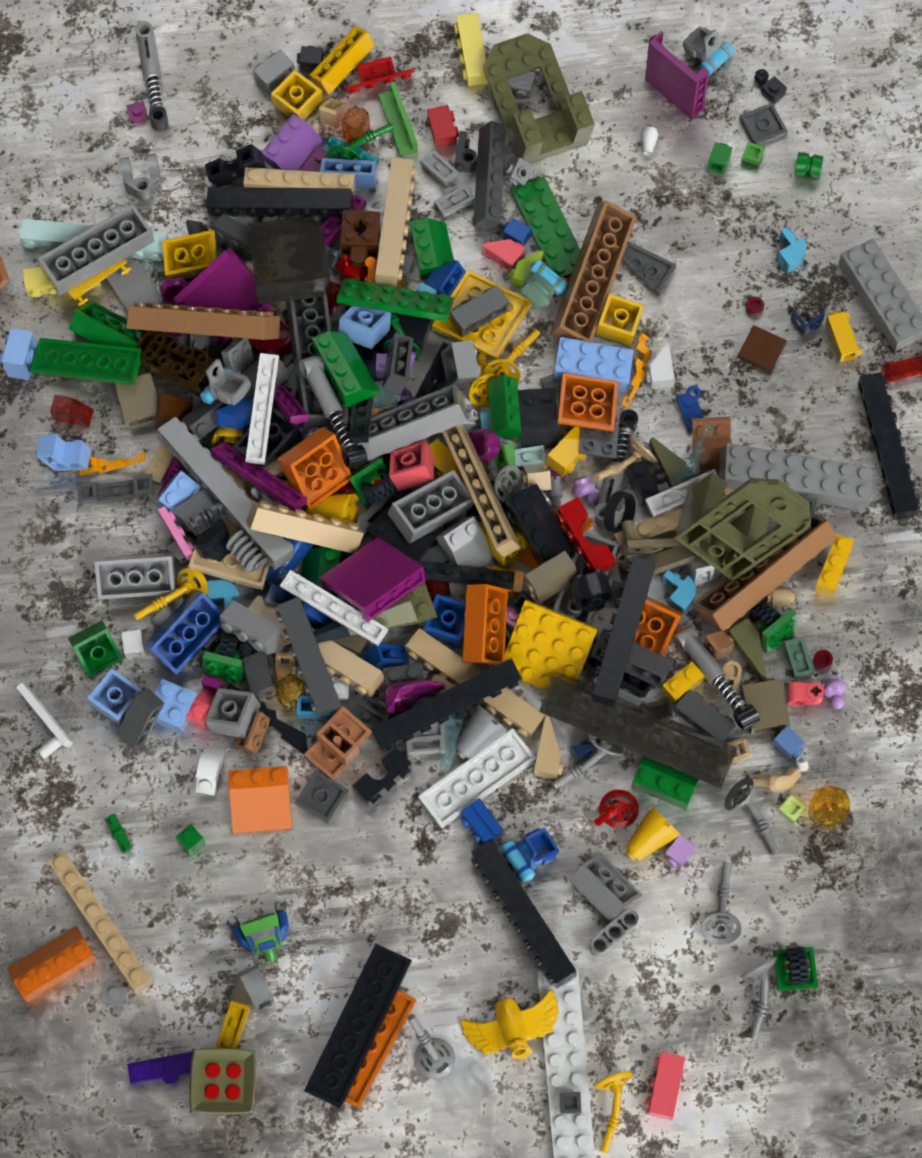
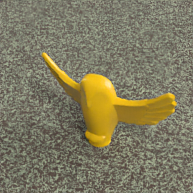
(513, 1027)

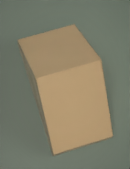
(332, 111)

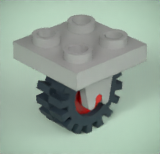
(235, 355)

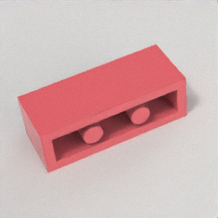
(665, 1085)

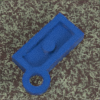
(689, 406)

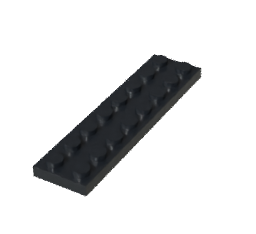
(358, 1026)

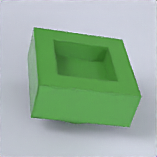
(753, 153)

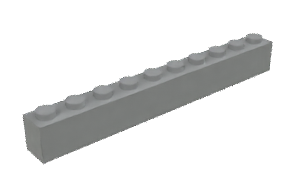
(222, 488)

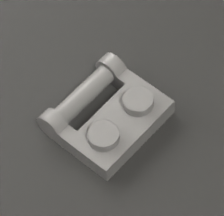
(437, 733)

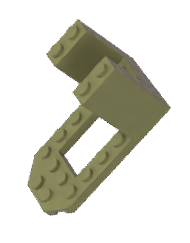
(548, 135)
(744, 542)

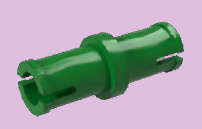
(118, 833)

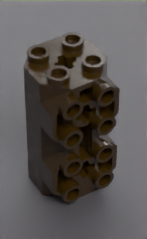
(177, 364)

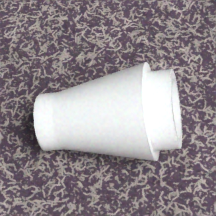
(649, 137)

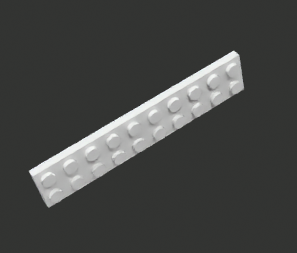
(567, 1072)

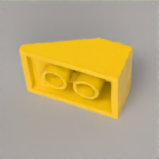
(189, 254)

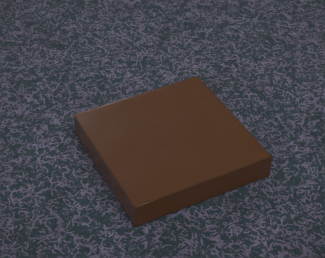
(761, 348)
(171, 407)

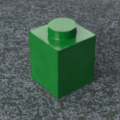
(719, 157)
(190, 840)

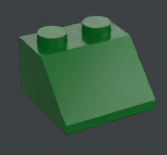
(95, 648)

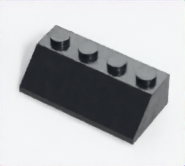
(537, 524)

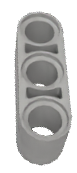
(618, 924)

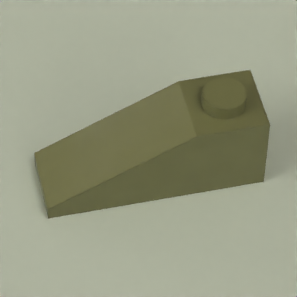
(667, 461)
(749, 646)

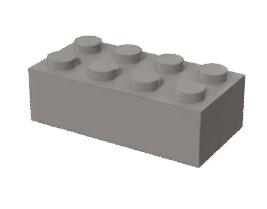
(431, 506)
(135, 575)

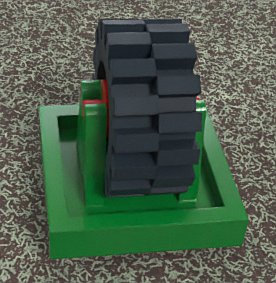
(372, 482)
(773, 625)
(225, 661)
(795, 969)

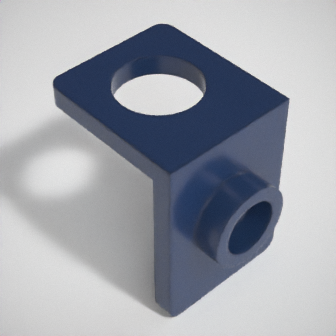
(805, 328)
(274, 594)

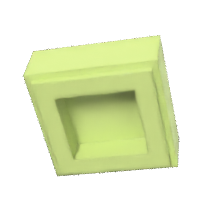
(792, 808)

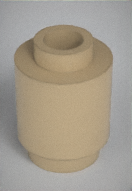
(781, 597)

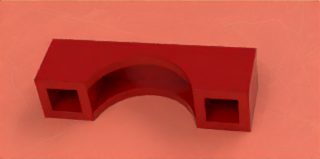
(596, 556)

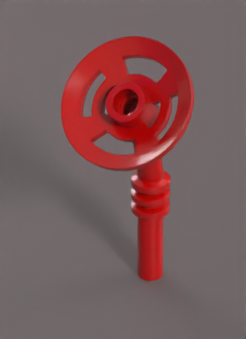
(617, 809)

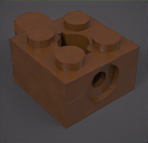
(360, 235)

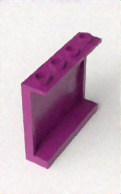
(675, 79)
(224, 285)
(374, 578)

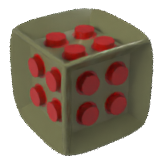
(222, 1081)

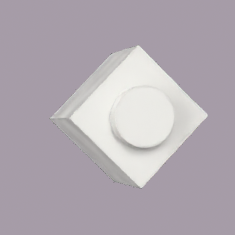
(133, 643)

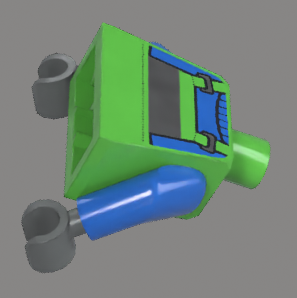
(262, 933)

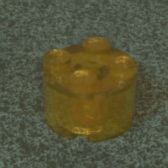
(820, 814)

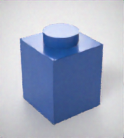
(517, 231)

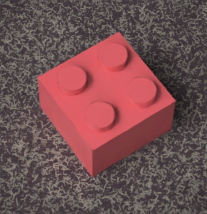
(412, 465)

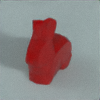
(348, 271)

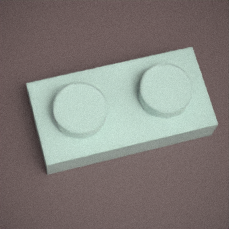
(529, 455)

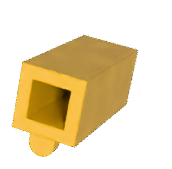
(842, 336)

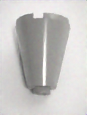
(479, 733)

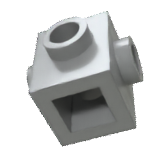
(516, 171)

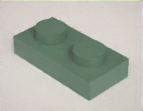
(798, 657)

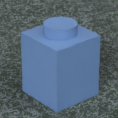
(789, 743)

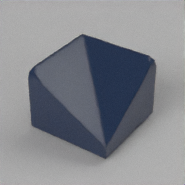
(582, 750)

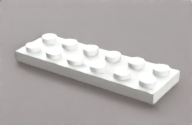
(477, 778)

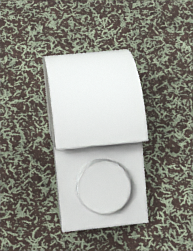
(208, 771)

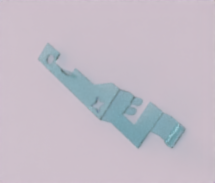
(694, 458)
(452, 738)

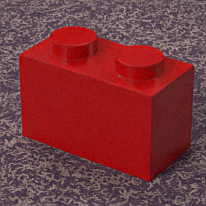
(442, 126)

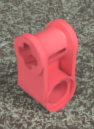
(802, 693)

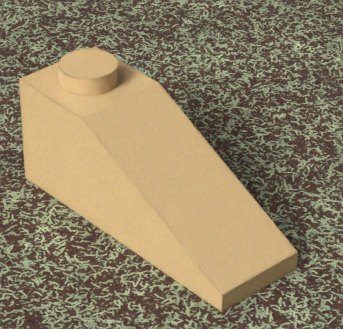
(548, 754)

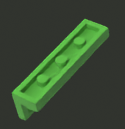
(396, 114)

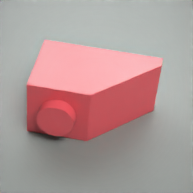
(504, 253)
(200, 708)

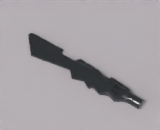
(290, 734)

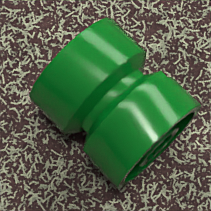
(808, 165)

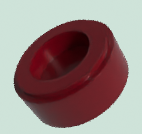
(755, 306)
(822, 659)

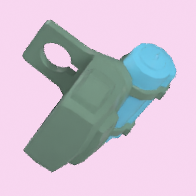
(542, 285)

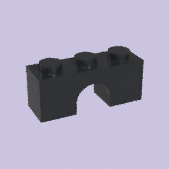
(224, 172)
(371, 790)

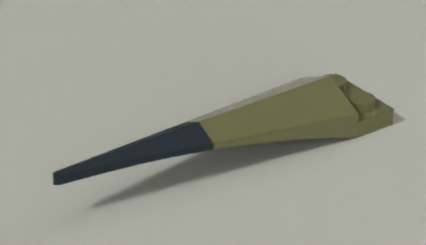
(409, 610)

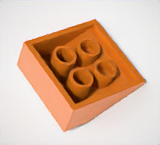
(587, 402)
(316, 467)
(657, 626)
(260, 799)

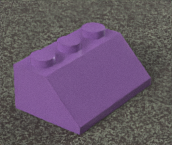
(292, 145)

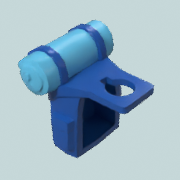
(530, 852)

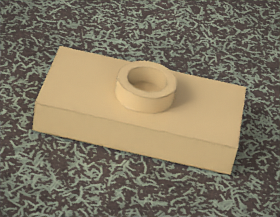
(159, 464)

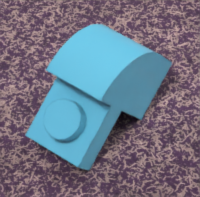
(794, 253)
(684, 591)
(222, 592)

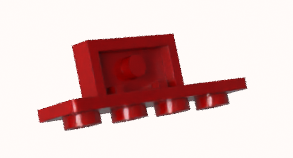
(375, 72)

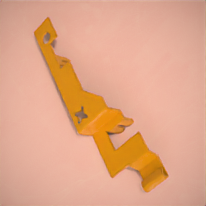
(639, 365)
(113, 465)

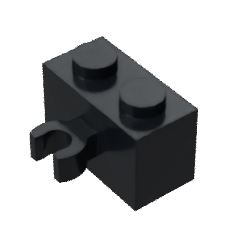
(643, 482)

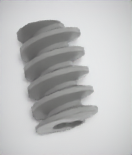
(244, 553)

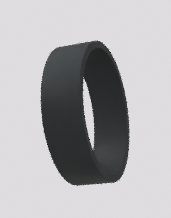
(610, 509)

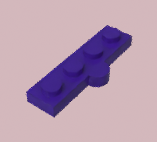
(160, 1068)

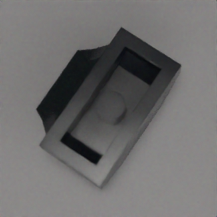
(214, 541)

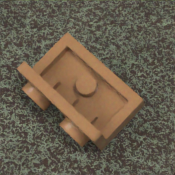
(254, 740)

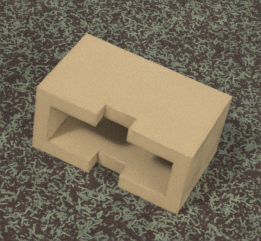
(536, 474)

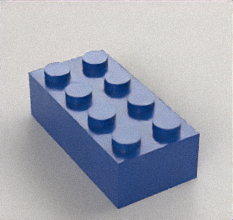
(184, 632)

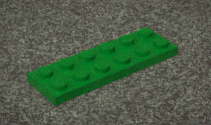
(548, 225)
(395, 299)
(86, 361)

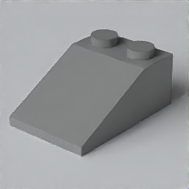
(466, 544)

